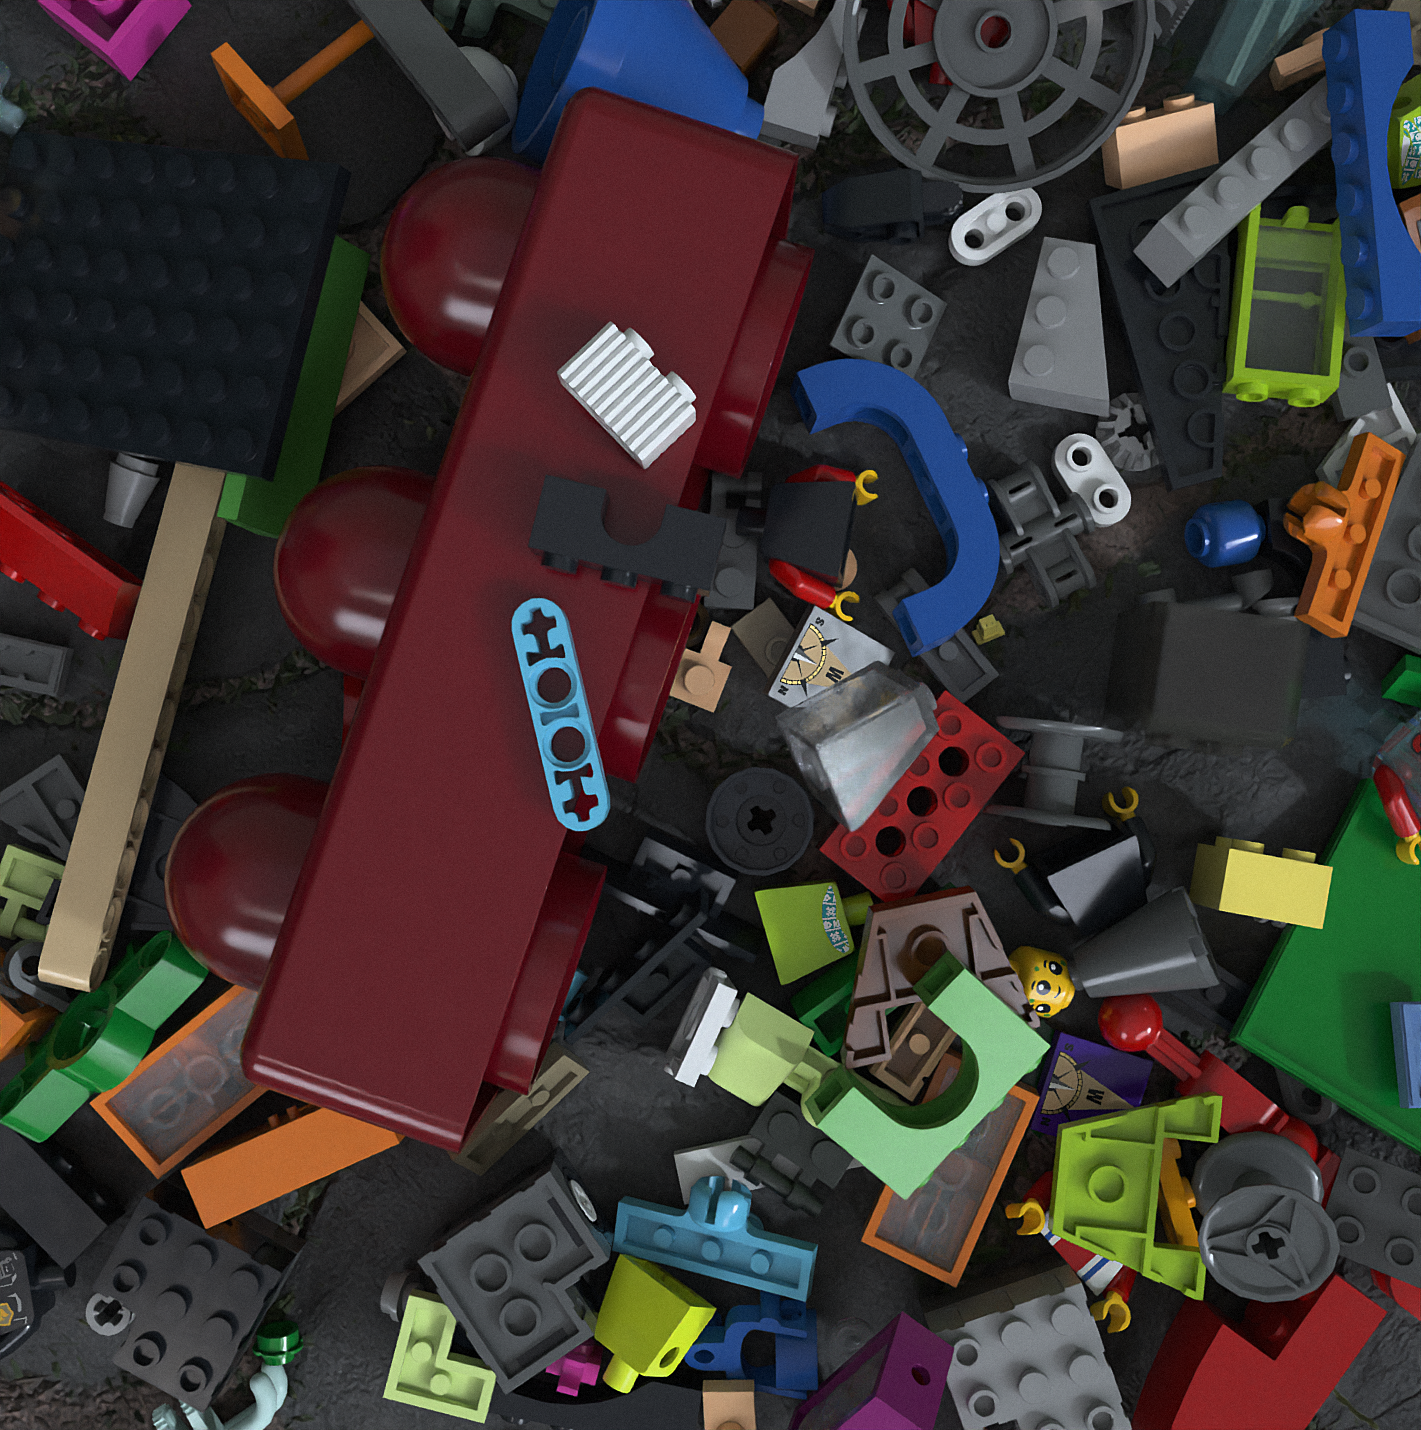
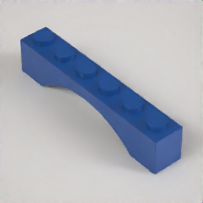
(1364, 66)

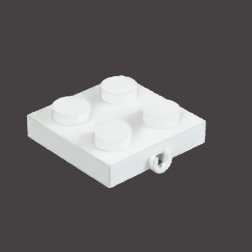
(710, 1008)

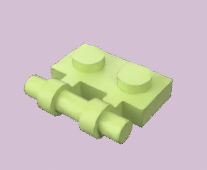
(25, 883)

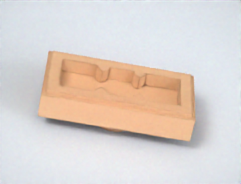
(1299, 63)
(729, 1405)

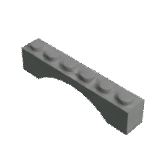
(803, 87)
(1237, 187)

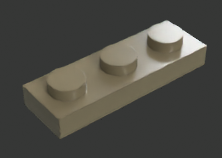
(515, 1114)

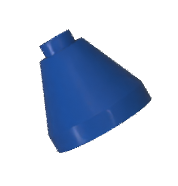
(638, 50)

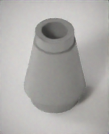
(129, 488)

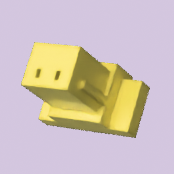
(987, 630)

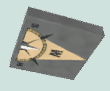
(820, 656)

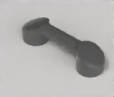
(1247, 590)

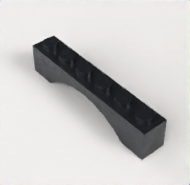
(650, 1405)

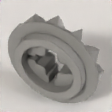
(1125, 451)

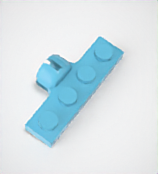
(716, 1240)

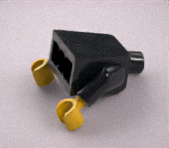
(1092, 875)

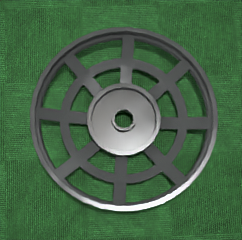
(998, 74)

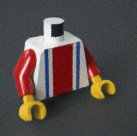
(1097, 1272)

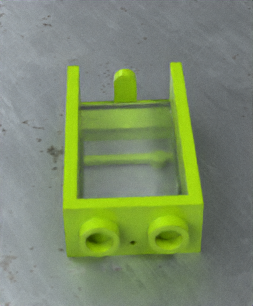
(1286, 310)

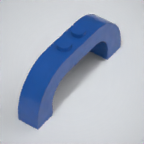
(938, 462)

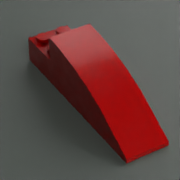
(1257, 1372)

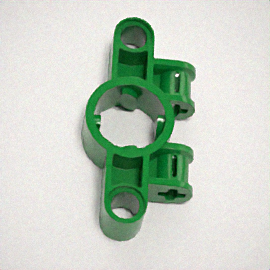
(99, 1036)

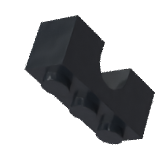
(573, 533)

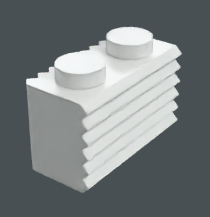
(628, 393)

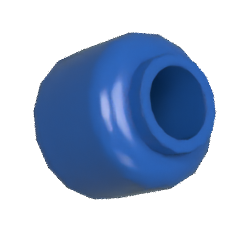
(1224, 533)

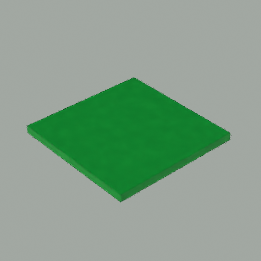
(1330, 989)

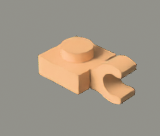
(701, 675)

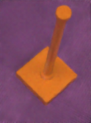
(266, 106)

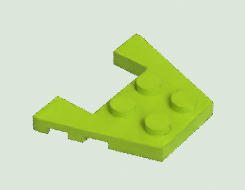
(1110, 1185)

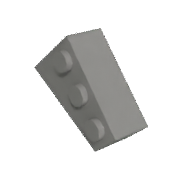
(1062, 337)

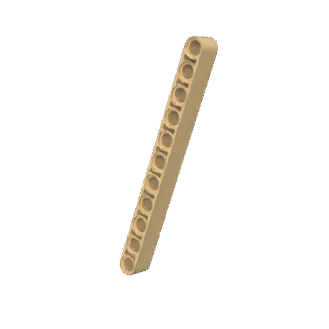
(135, 733)

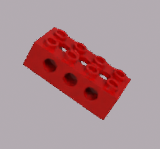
(953, 804)

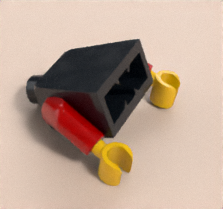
(810, 532)

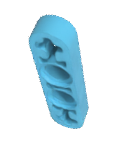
(569, 712)

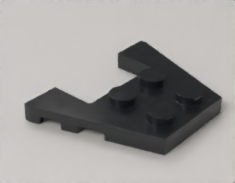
(145, 899)

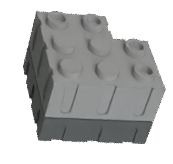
(1026, 1351)

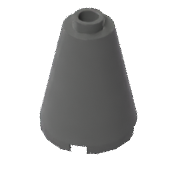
(1147, 952)

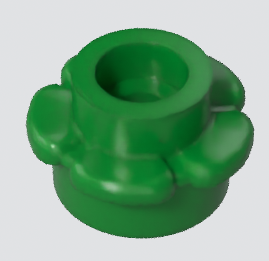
(278, 1342)

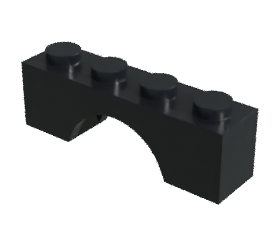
(1325, 667)

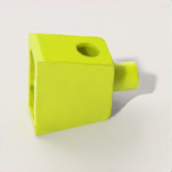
(647, 1321)

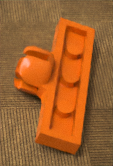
(1343, 531)

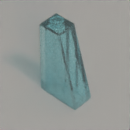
(1243, 45)

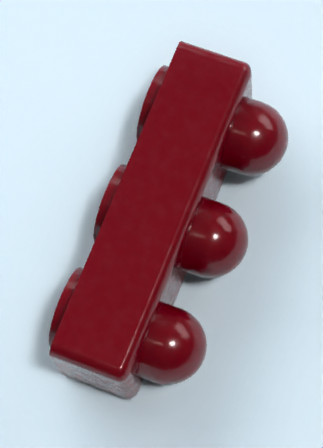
(428, 897)

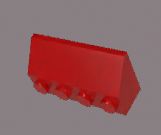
(65, 568)

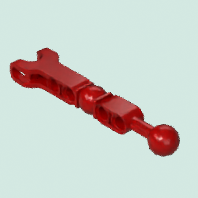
(1136, 1025)

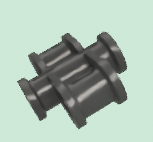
(1048, 549)

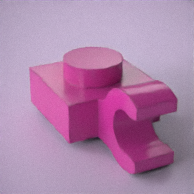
(577, 1366)

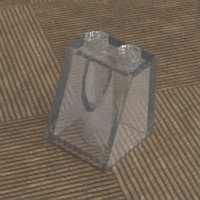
(859, 739)

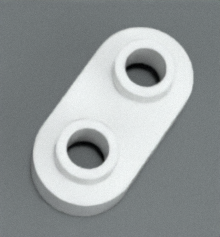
(993, 227)
(1092, 479)

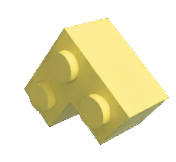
(1244, 881)

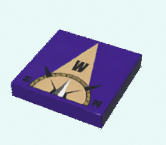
(1086, 1081)

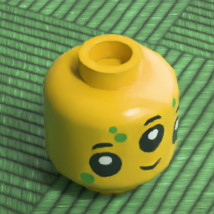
(1043, 978)

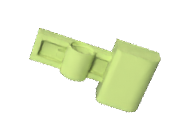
(772, 1048)

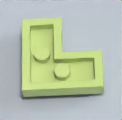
(426, 1370)

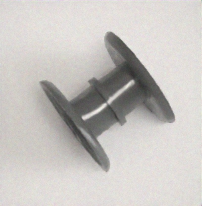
(1053, 771)
(1263, 1217)

